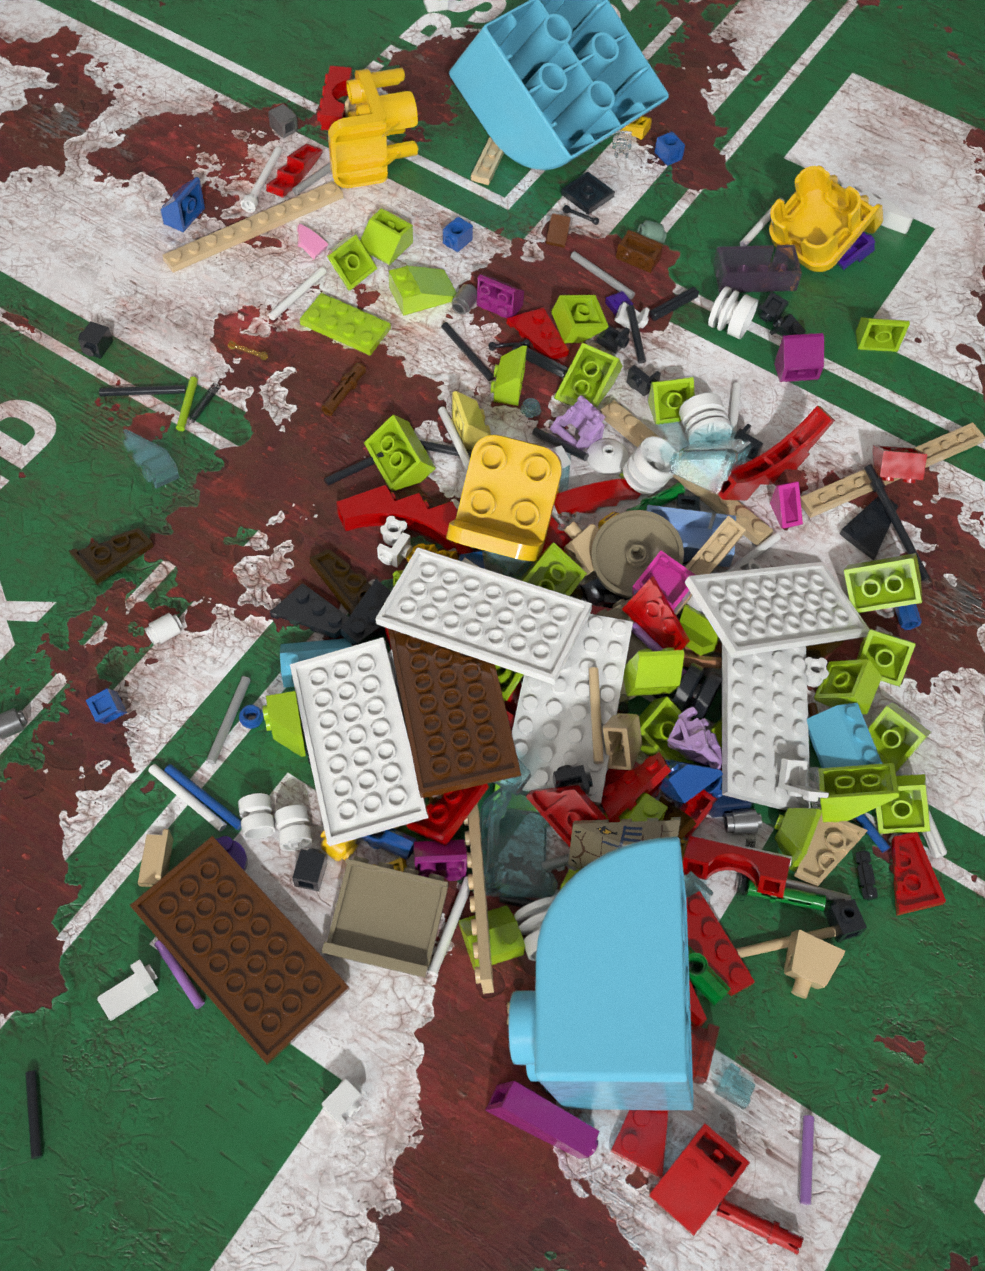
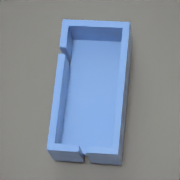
(693, 529)

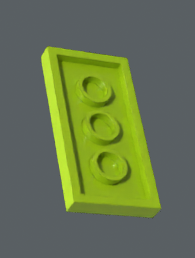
(345, 323)

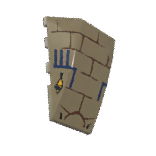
(597, 837)

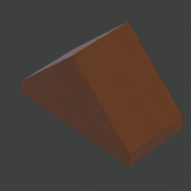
(559, 230)

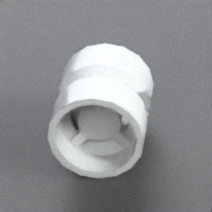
(256, 819)
(293, 828)

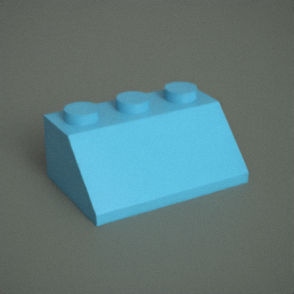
(297, 652)
(842, 737)

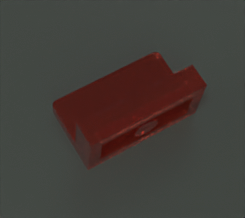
(703, 1047)

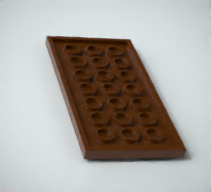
(452, 717)
(240, 949)

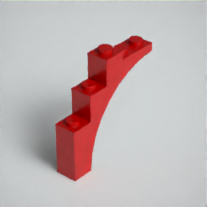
(784, 455)
(375, 505)

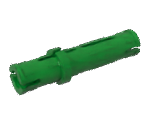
(661, 498)
(792, 896)

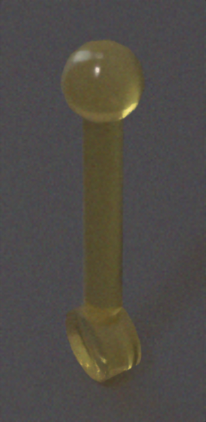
(232, 345)

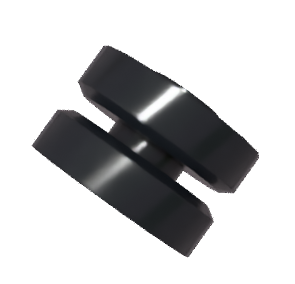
(695, 692)

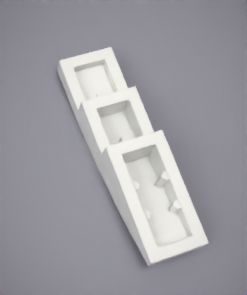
(893, 216)

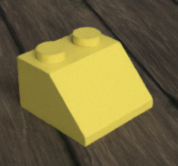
(468, 420)

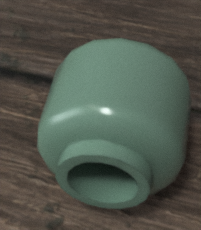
(653, 231)

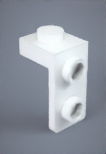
(793, 779)
(129, 992)

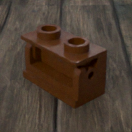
(639, 251)

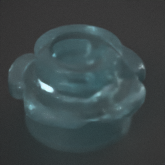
(532, 404)

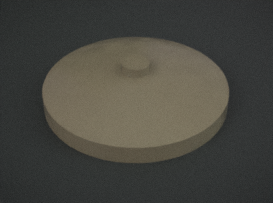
(629, 545)

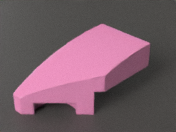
(310, 241)

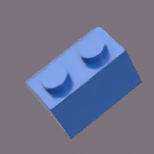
(184, 206)
(687, 780)

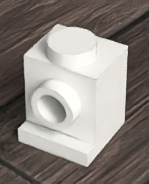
(344, 1102)

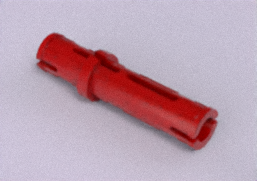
(760, 1226)

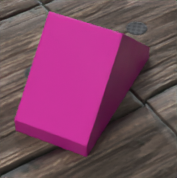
(787, 505)

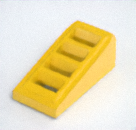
(639, 127)

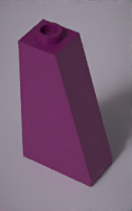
(543, 1119)

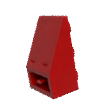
(699, 1179)

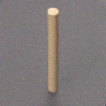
(596, 716)
(781, 943)

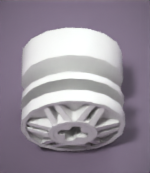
(730, 311)
(705, 418)
(649, 466)
(530, 920)

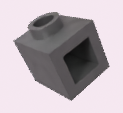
(283, 121)

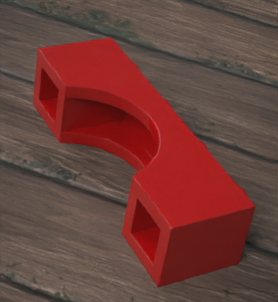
(334, 88)
(764, 869)

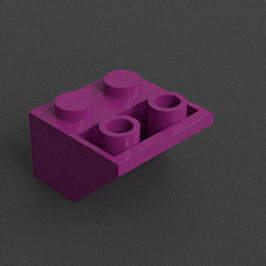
(498, 296)
(800, 357)
(441, 860)

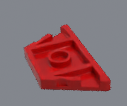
(563, 806)

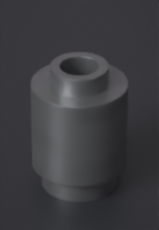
(464, 299)
(11, 723)
(742, 821)

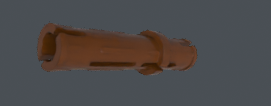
(348, 383)

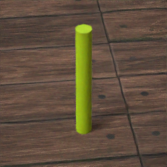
(187, 404)

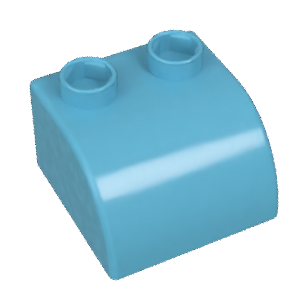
(556, 80)
(612, 987)

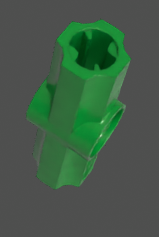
(706, 980)

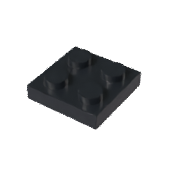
(587, 193)

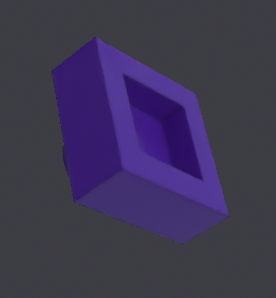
(616, 300)

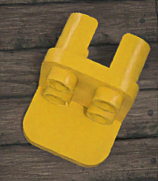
(359, 142)
(822, 219)
(507, 497)

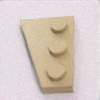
(827, 848)

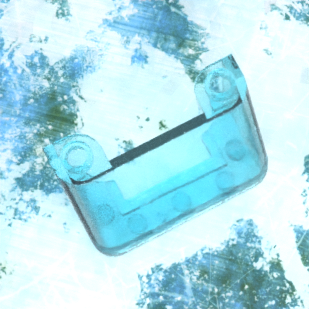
(709, 461)
(514, 847)

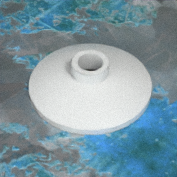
(604, 462)

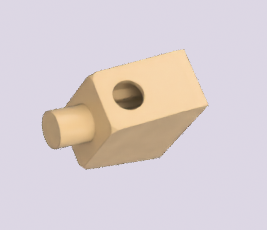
(580, 546)
(619, 733)
(810, 962)

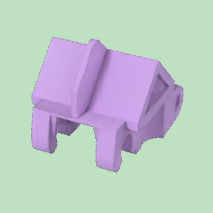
(583, 417)
(694, 741)

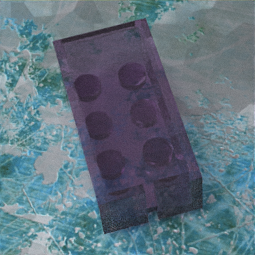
(751, 270)

